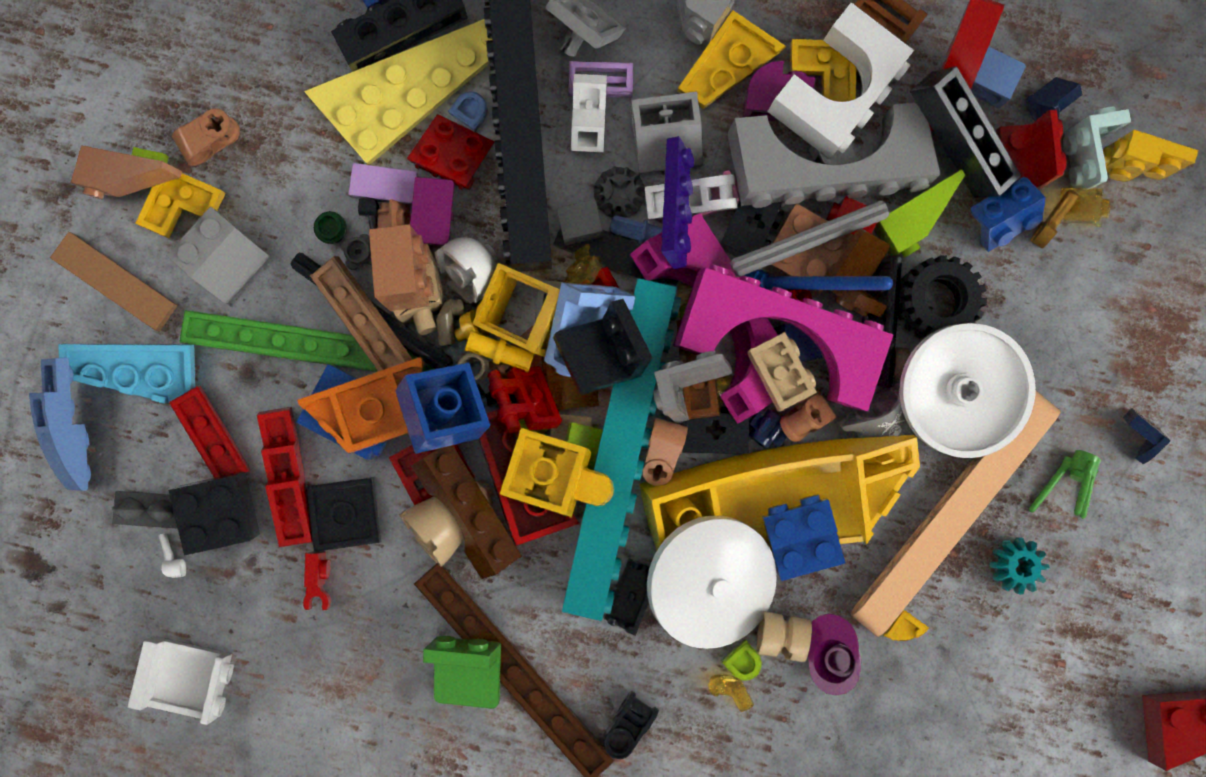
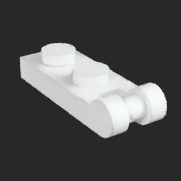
(700, 200)

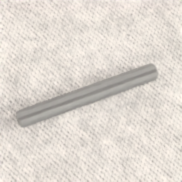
(809, 238)

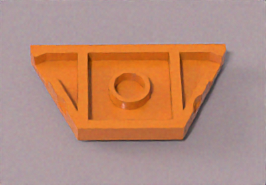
(363, 409)

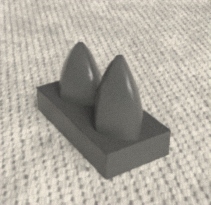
(143, 509)

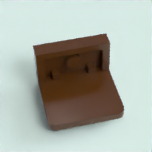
(860, 258)

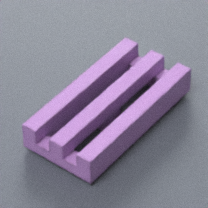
(625, 92)

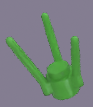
(1082, 468)

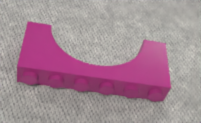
(850, 348)
(746, 391)

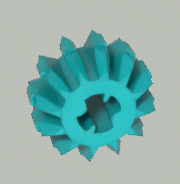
(1029, 569)

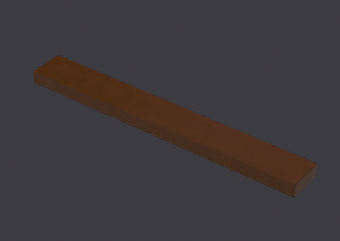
(516, 673)

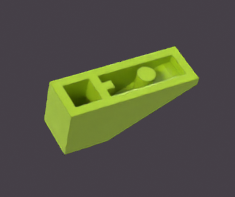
(916, 218)

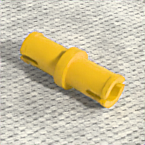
(499, 351)

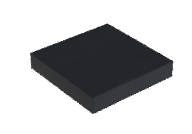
(343, 514)

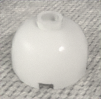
(468, 265)

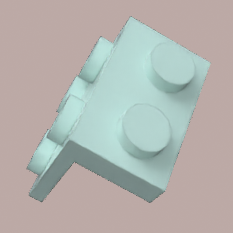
(1085, 146)

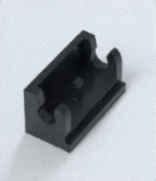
(630, 598)

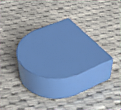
(469, 109)

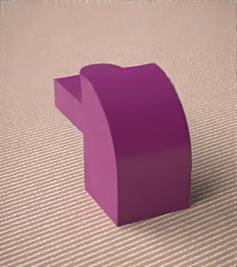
(766, 86)

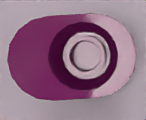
(834, 655)

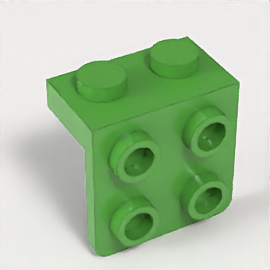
(465, 671)

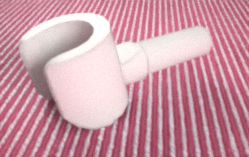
(170, 566)

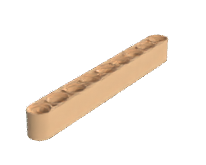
(948, 524)

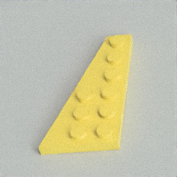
(395, 94)

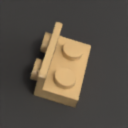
(782, 371)

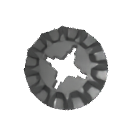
(618, 206)

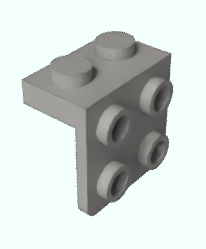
(679, 375)

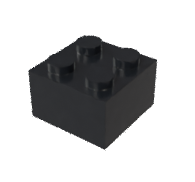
(214, 513)

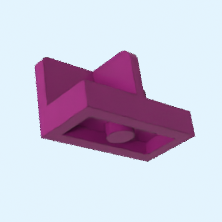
(432, 209)

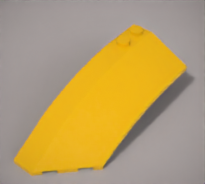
(852, 473)

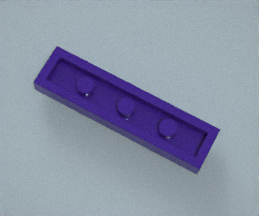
(676, 206)

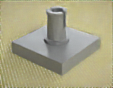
(586, 23)

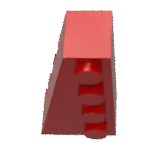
(522, 519)

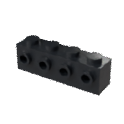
(965, 132)

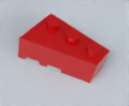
(1175, 727)

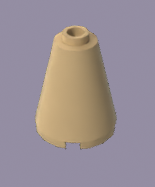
(436, 526)

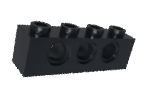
(393, 39)

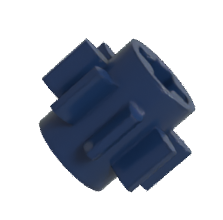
(767, 429)

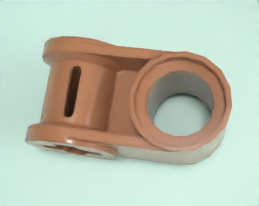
(203, 136)
(807, 417)
(663, 451)

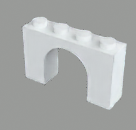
(877, 58)

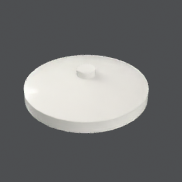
(967, 390)
(711, 581)

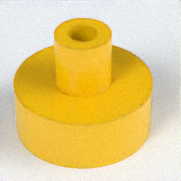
(466, 327)

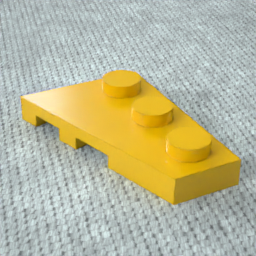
(729, 58)

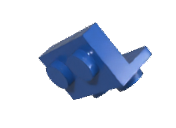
(1009, 214)

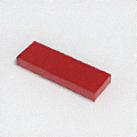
(208, 433)

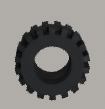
(953, 275)

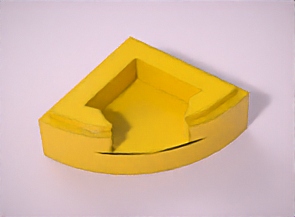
(905, 628)

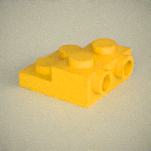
(1146, 154)

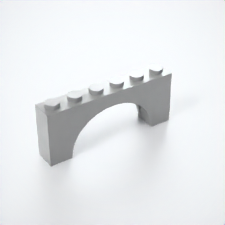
(773, 173)

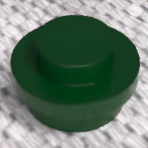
(330, 227)

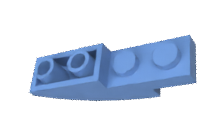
(52, 415)

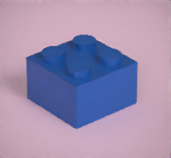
(442, 407)

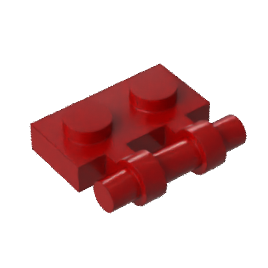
(533, 399)

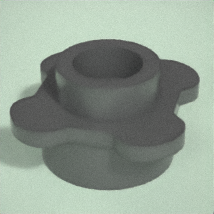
(350, 246)

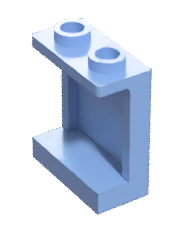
(577, 306)

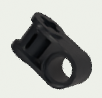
(629, 724)

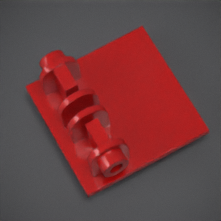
(450, 151)

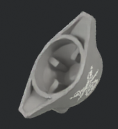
(881, 419)

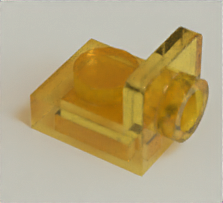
(1089, 207)

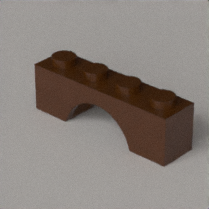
(484, 535)

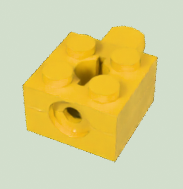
(554, 475)

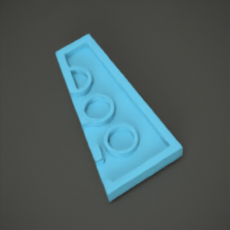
(134, 369)

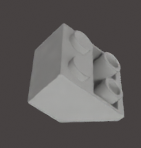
(663, 118)

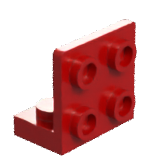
(1036, 148)

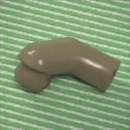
(445, 320)

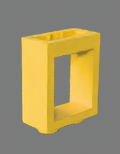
(495, 301)

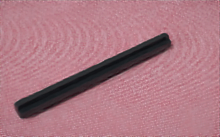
(409, 339)

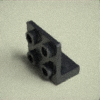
(604, 350)

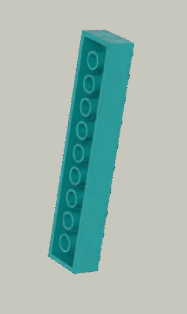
(618, 457)

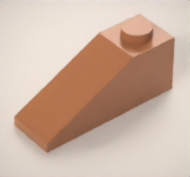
(117, 173)

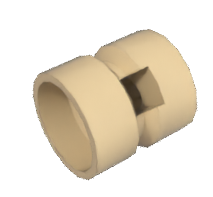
(784, 636)

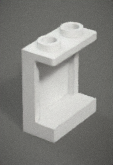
(181, 679)

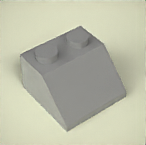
(703, 18)
(218, 255)

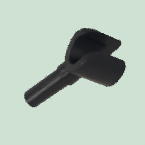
(369, 208)

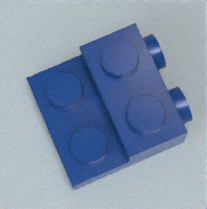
(803, 537)

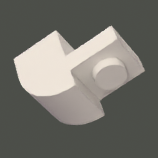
(588, 113)

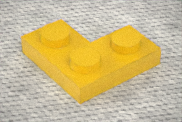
(820, 59)
(170, 198)

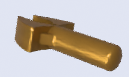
(1047, 229)

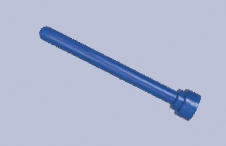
(822, 282)

